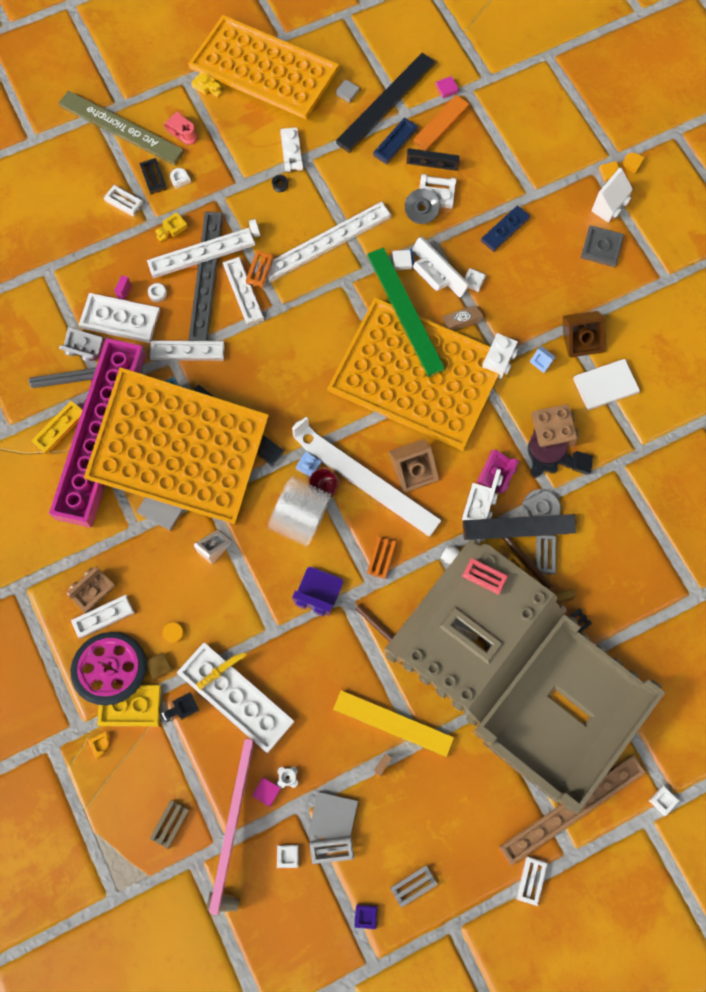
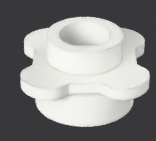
(287, 782)

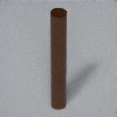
(374, 622)

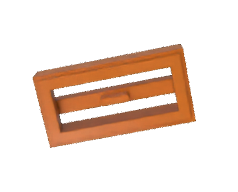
(256, 282)
(385, 542)

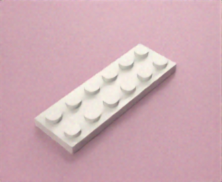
(237, 699)

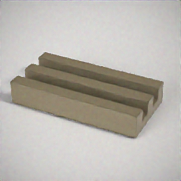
(160, 840)

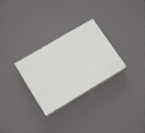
(606, 384)

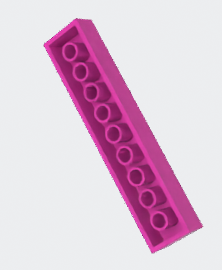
(76, 497)

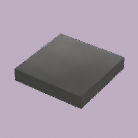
(602, 246)

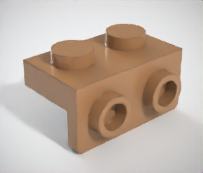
(90, 589)

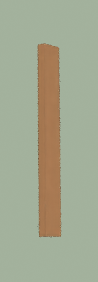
(561, 818)

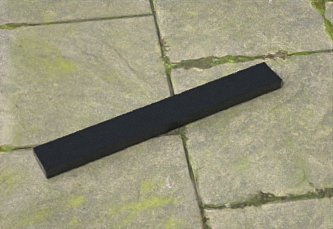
(385, 102)

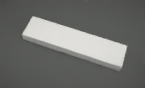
(243, 291)
(187, 350)

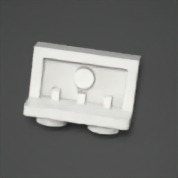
(500, 354)

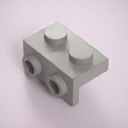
(83, 344)

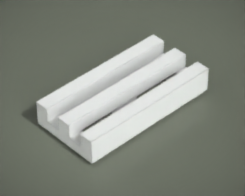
(139, 202)
(531, 881)

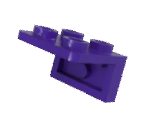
(318, 591)

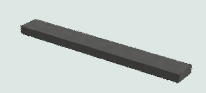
(205, 282)

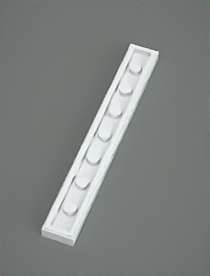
(327, 241)
(373, 485)

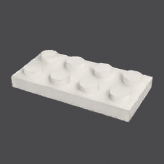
(119, 317)

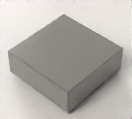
(347, 91)

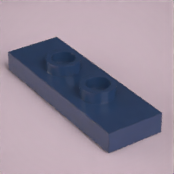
(395, 141)
(505, 228)

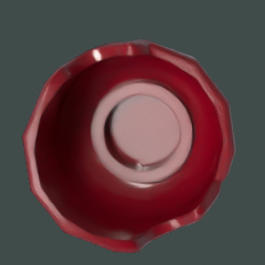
(326, 481)

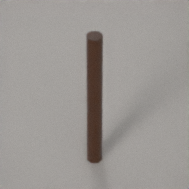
(527, 562)

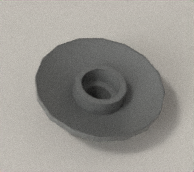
(418, 198)

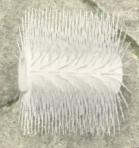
(299, 510)

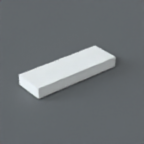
(102, 616)

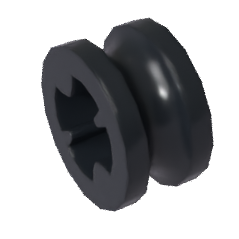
(276, 179)

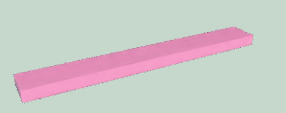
(231, 828)

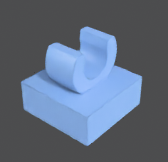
(542, 359)
(308, 464)

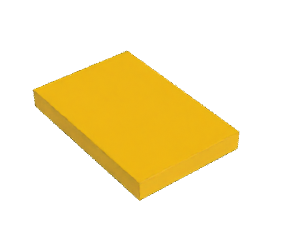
(138, 710)

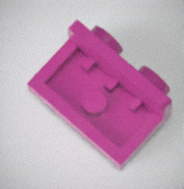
(497, 461)

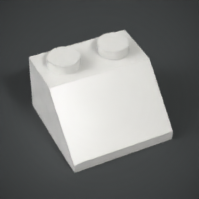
(613, 196)

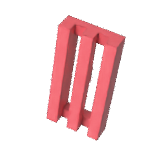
(482, 583)

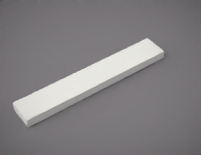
(201, 252)

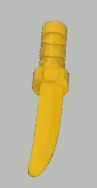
(219, 670)

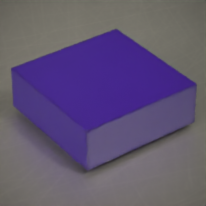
(365, 917)

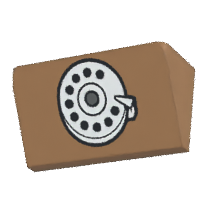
(463, 318)

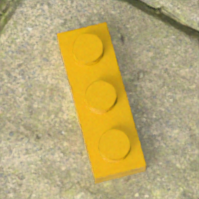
(58, 427)

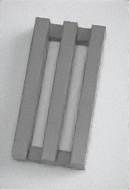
(544, 570)
(332, 841)
(428, 877)

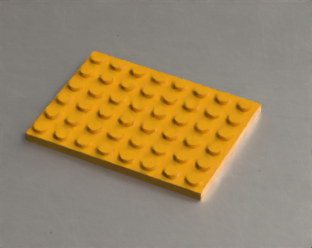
(388, 378)
(176, 446)

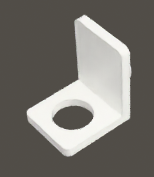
(301, 429)

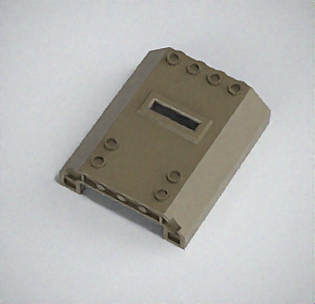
(510, 622)
(547, 740)

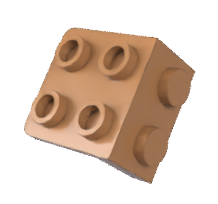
(555, 426)

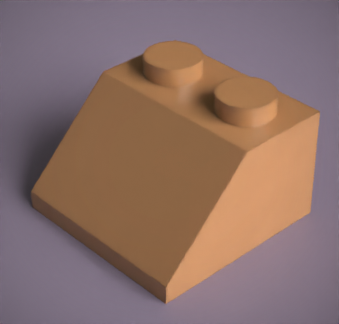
(414, 465)

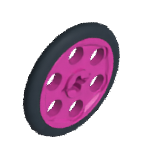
(131, 680)

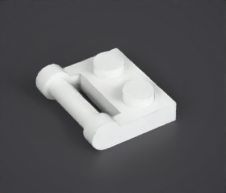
(444, 196)

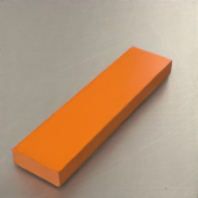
(441, 123)

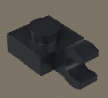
(183, 706)

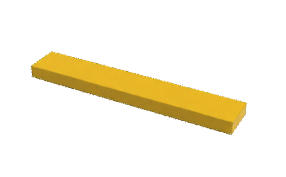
(393, 723)

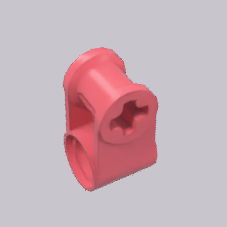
(181, 128)

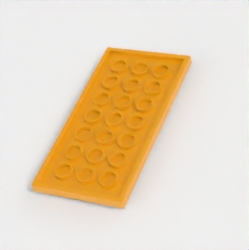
(264, 66)

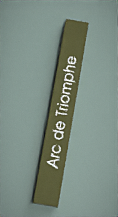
(121, 128)

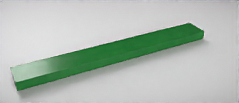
(405, 312)

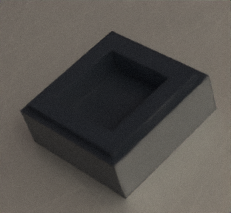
(582, 463)

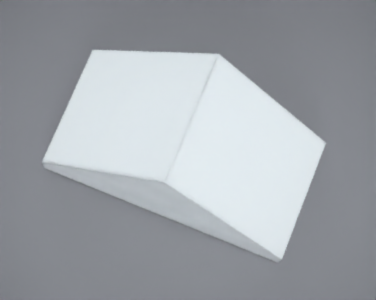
(212, 546)

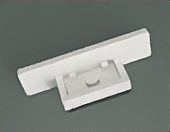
(437, 269)
(480, 501)

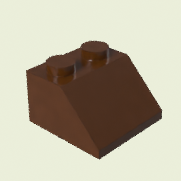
(584, 333)

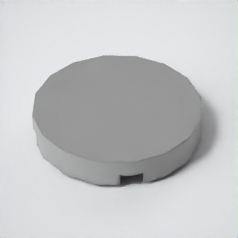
(540, 504)

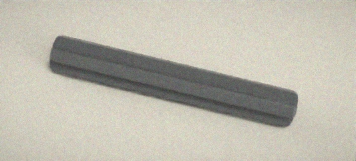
(61, 378)

